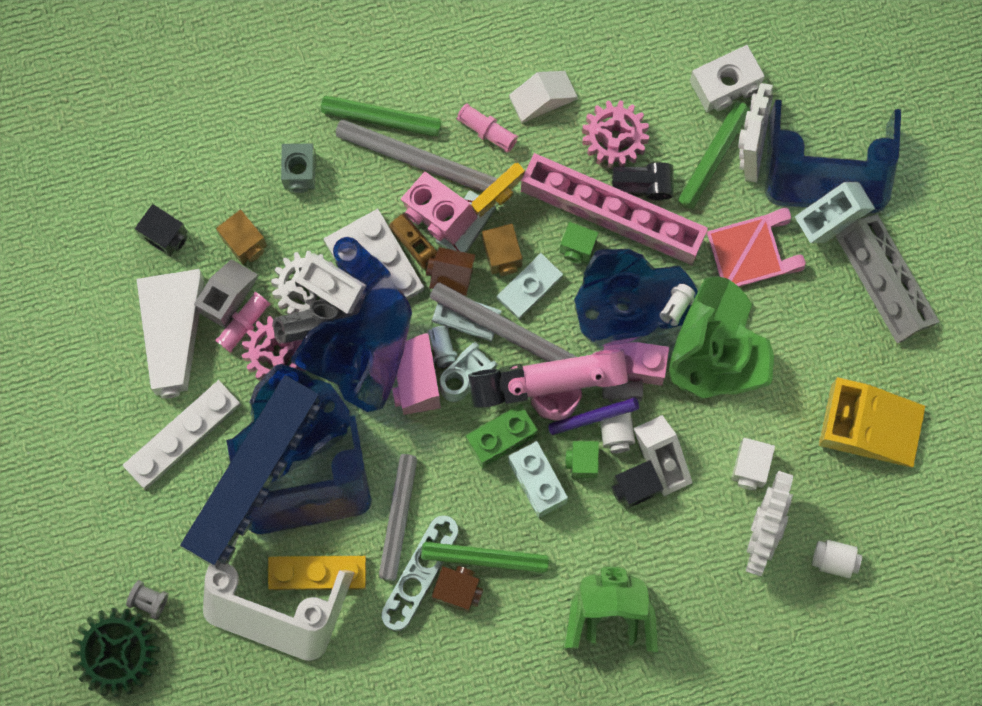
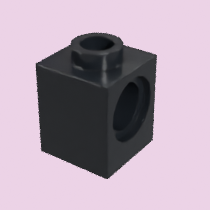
(162, 230)
(637, 485)

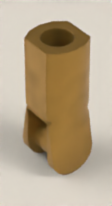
(411, 238)

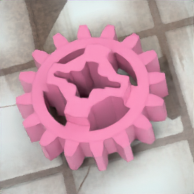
(628, 136)
(263, 352)

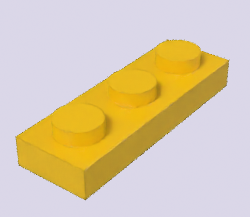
(314, 572)

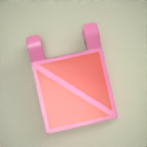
(749, 251)

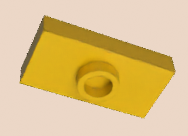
(499, 190)

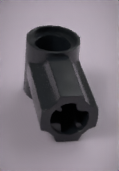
(652, 181)

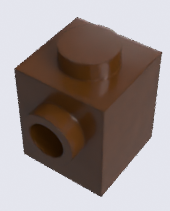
(451, 269)
(458, 589)

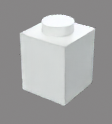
(752, 464)

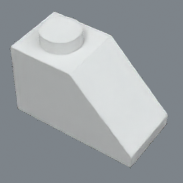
(662, 447)

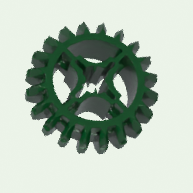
(103, 661)

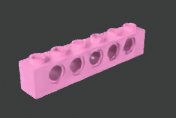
(613, 209)

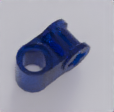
(363, 266)

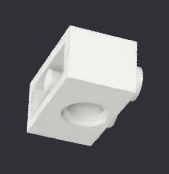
(739, 66)

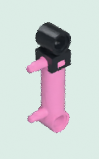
(519, 382)

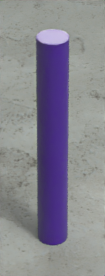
(594, 416)

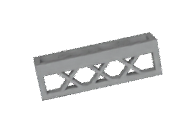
(884, 279)

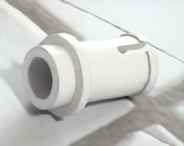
(676, 306)

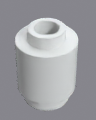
(618, 433)
(836, 558)

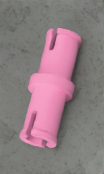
(487, 128)
(242, 322)

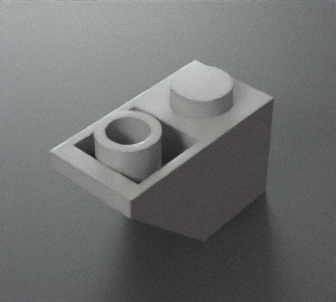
(225, 292)

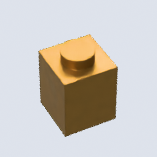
(242, 237)
(502, 250)

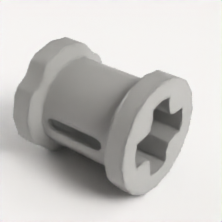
(147, 599)

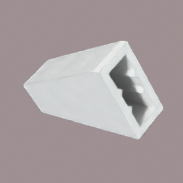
(170, 328)

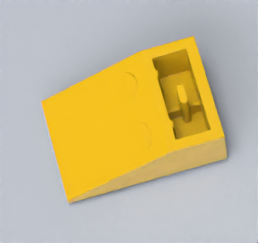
(871, 423)

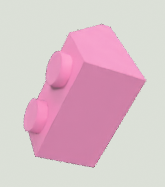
(417, 378)

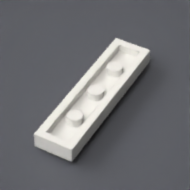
(181, 435)

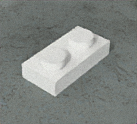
(330, 283)

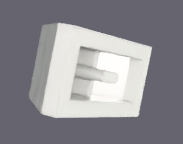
(542, 94)

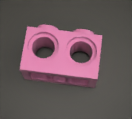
(441, 205)

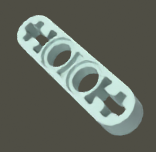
(416, 571)

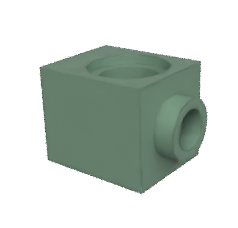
(298, 154)

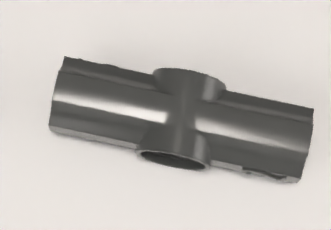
(297, 325)

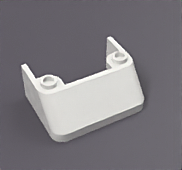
(301, 636)

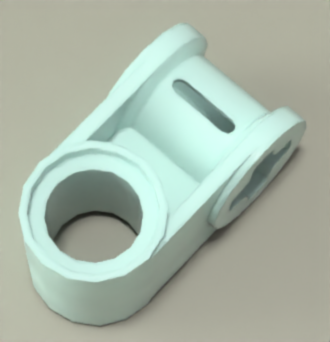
(469, 361)

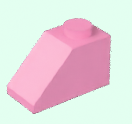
(644, 361)

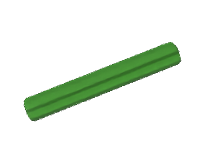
(381, 116)
(713, 155)
(484, 557)

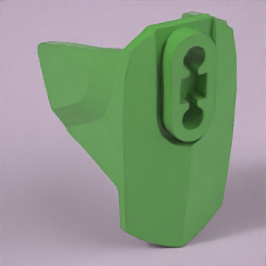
(718, 346)
(611, 595)

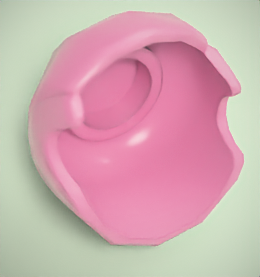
(557, 405)

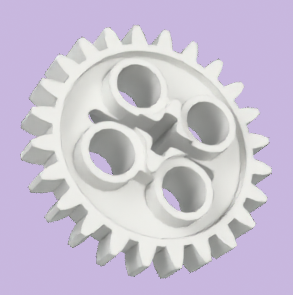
(769, 523)

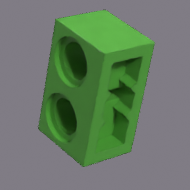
(501, 436)

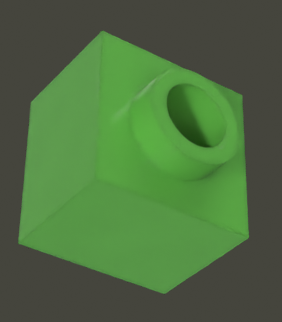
(578, 243)
(583, 459)

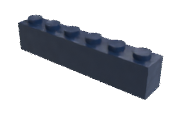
(250, 473)

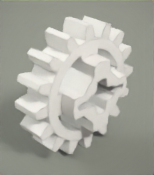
(291, 288)

